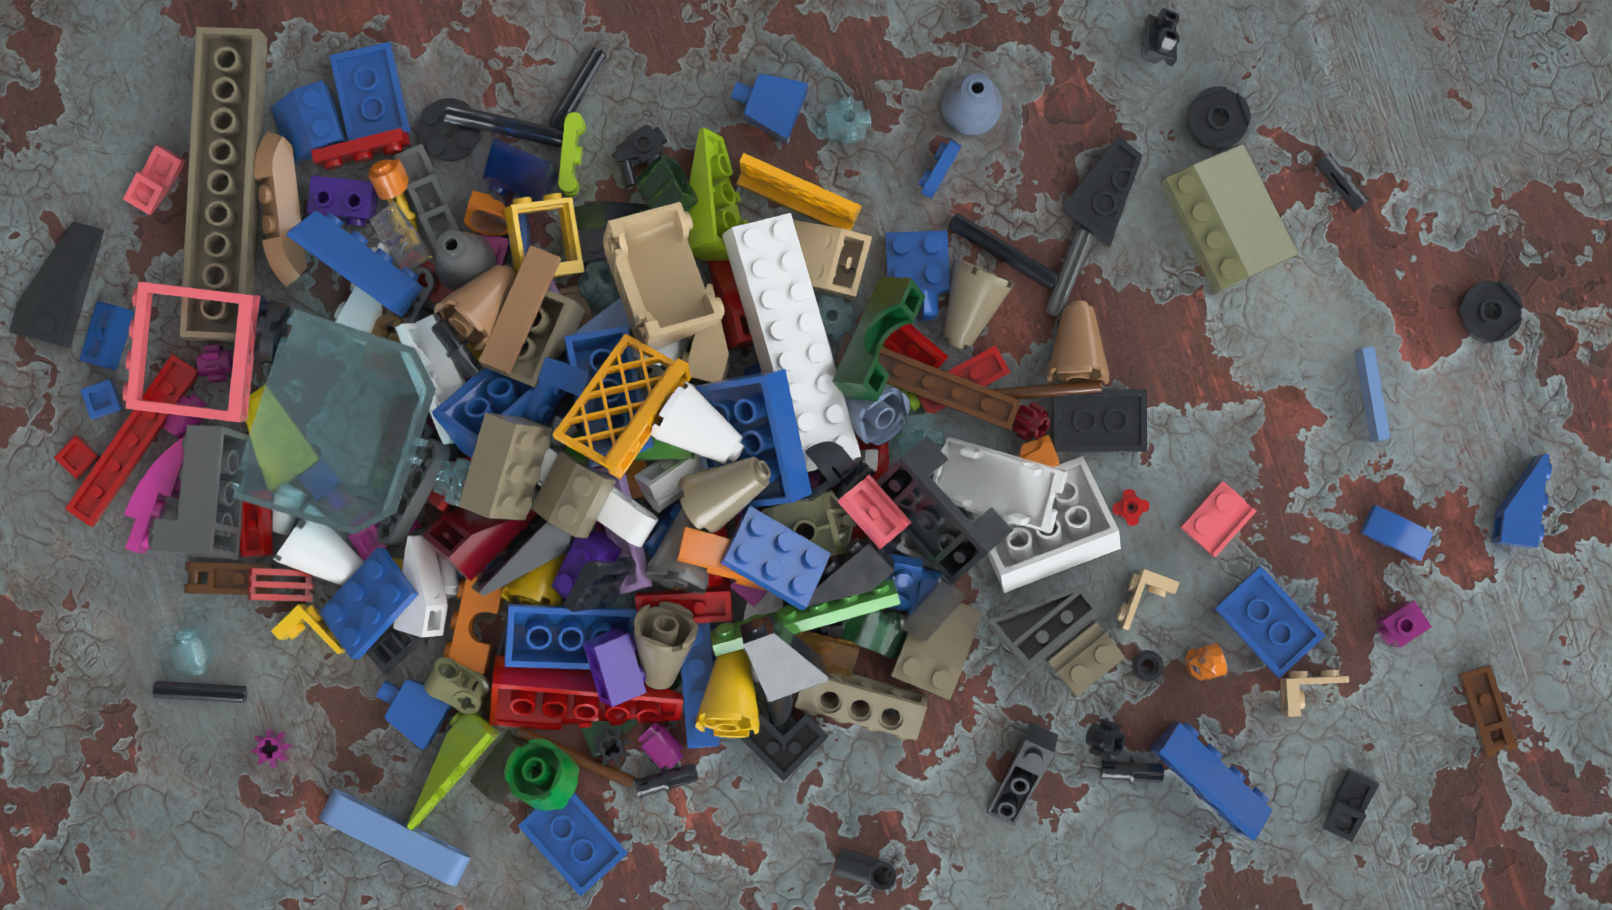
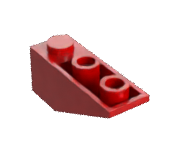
(734, 319)

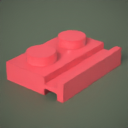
(874, 512)
(1218, 519)

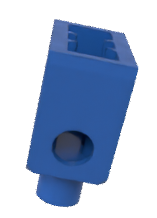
(772, 104)
(414, 711)

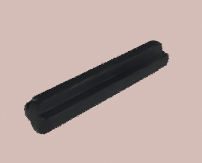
(578, 87)
(199, 692)

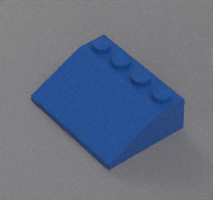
(764, 415)

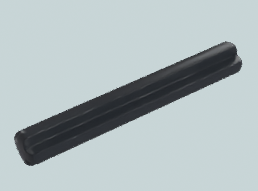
(503, 125)
(1003, 251)

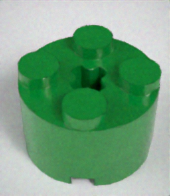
(541, 775)

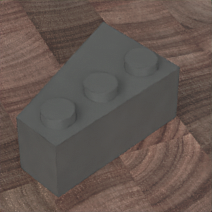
(1043, 627)

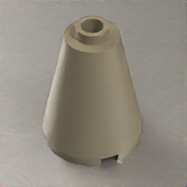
(972, 302)
(722, 492)
(663, 641)

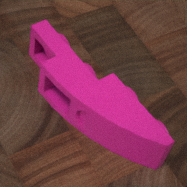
(149, 496)

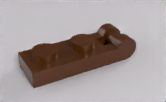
(224, 578)
(1487, 710)

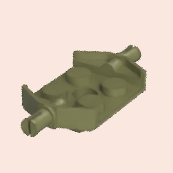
(829, 519)

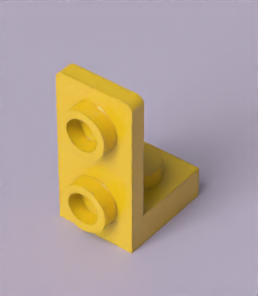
(293, 626)

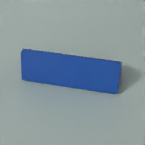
(106, 335)

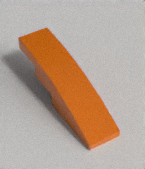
(707, 551)

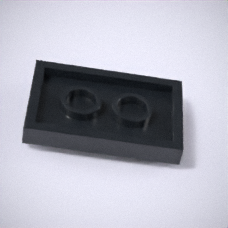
(1100, 421)

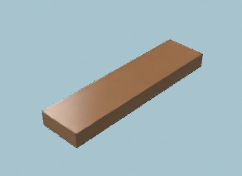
(520, 309)

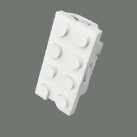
(1011, 485)

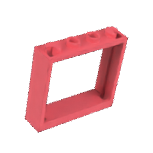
(242, 359)

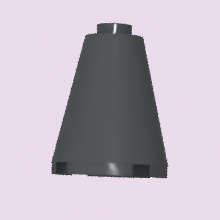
(462, 258)
(667, 570)

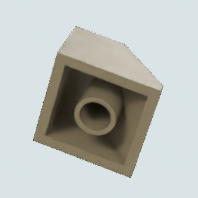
(573, 495)

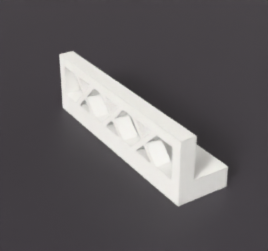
(441, 369)

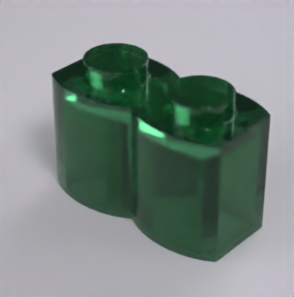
(666, 184)
(877, 632)

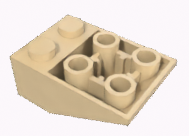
(833, 258)
(708, 354)

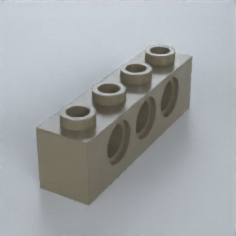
(877, 694)

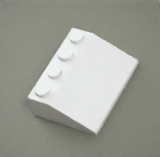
(1080, 533)

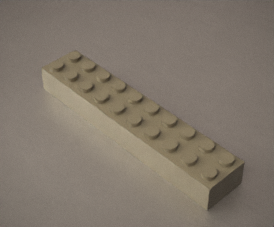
(221, 177)

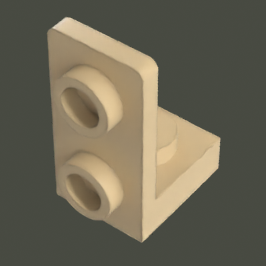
(1157, 585)
(1293, 698)

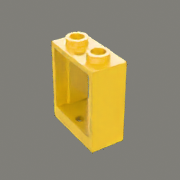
(568, 226)

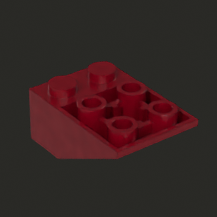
(472, 540)

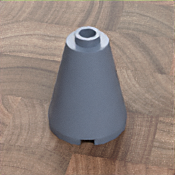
(971, 104)
(878, 420)

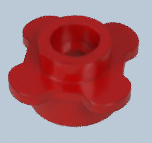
(1131, 516)

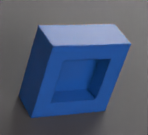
(102, 399)

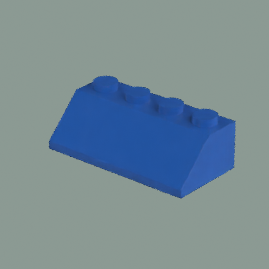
(357, 262)
(589, 353)
(484, 393)
(554, 635)
(1212, 780)

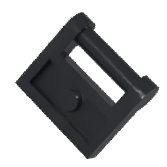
(599, 584)

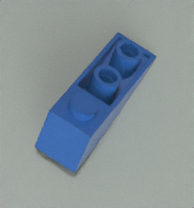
(1520, 514)

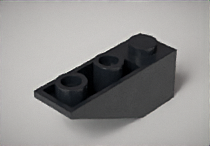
(854, 572)
(1023, 773)

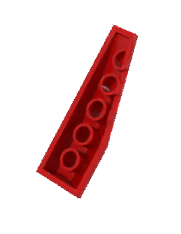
(568, 696)

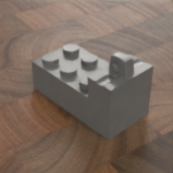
(207, 513)

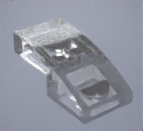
(401, 237)

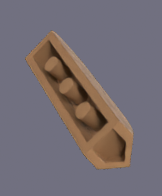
(281, 208)

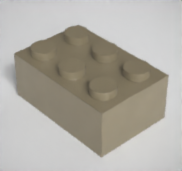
(505, 467)

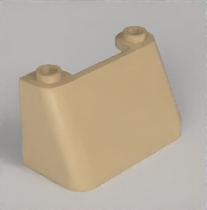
(659, 276)

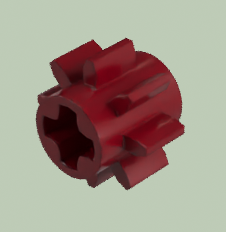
(1031, 422)

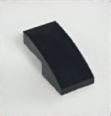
(1350, 804)

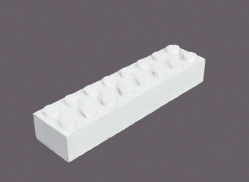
(789, 327)

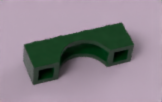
(891, 306)

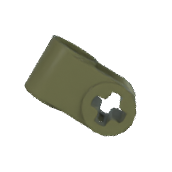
(454, 683)

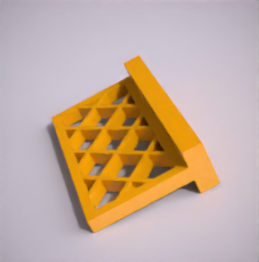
(797, 194)
(639, 429)

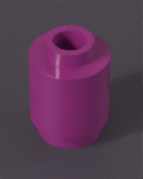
(178, 423)
(661, 746)

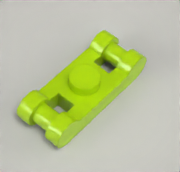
(571, 154)

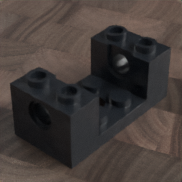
(953, 540)

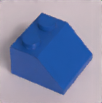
(308, 120)

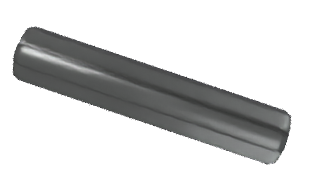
(1069, 272)

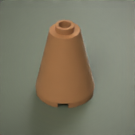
(477, 304)
(1078, 347)

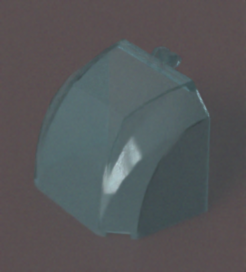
(336, 426)

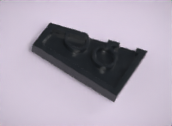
(1103, 193)

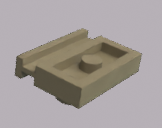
(1086, 658)

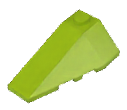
(717, 200)
(459, 751)

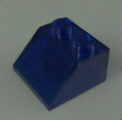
(518, 172)

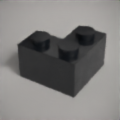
(785, 751)

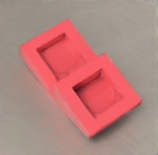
(155, 180)

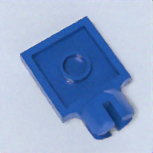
(925, 260)
(911, 580)

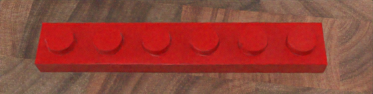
(130, 443)

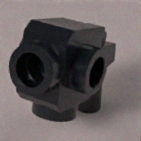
(640, 147)

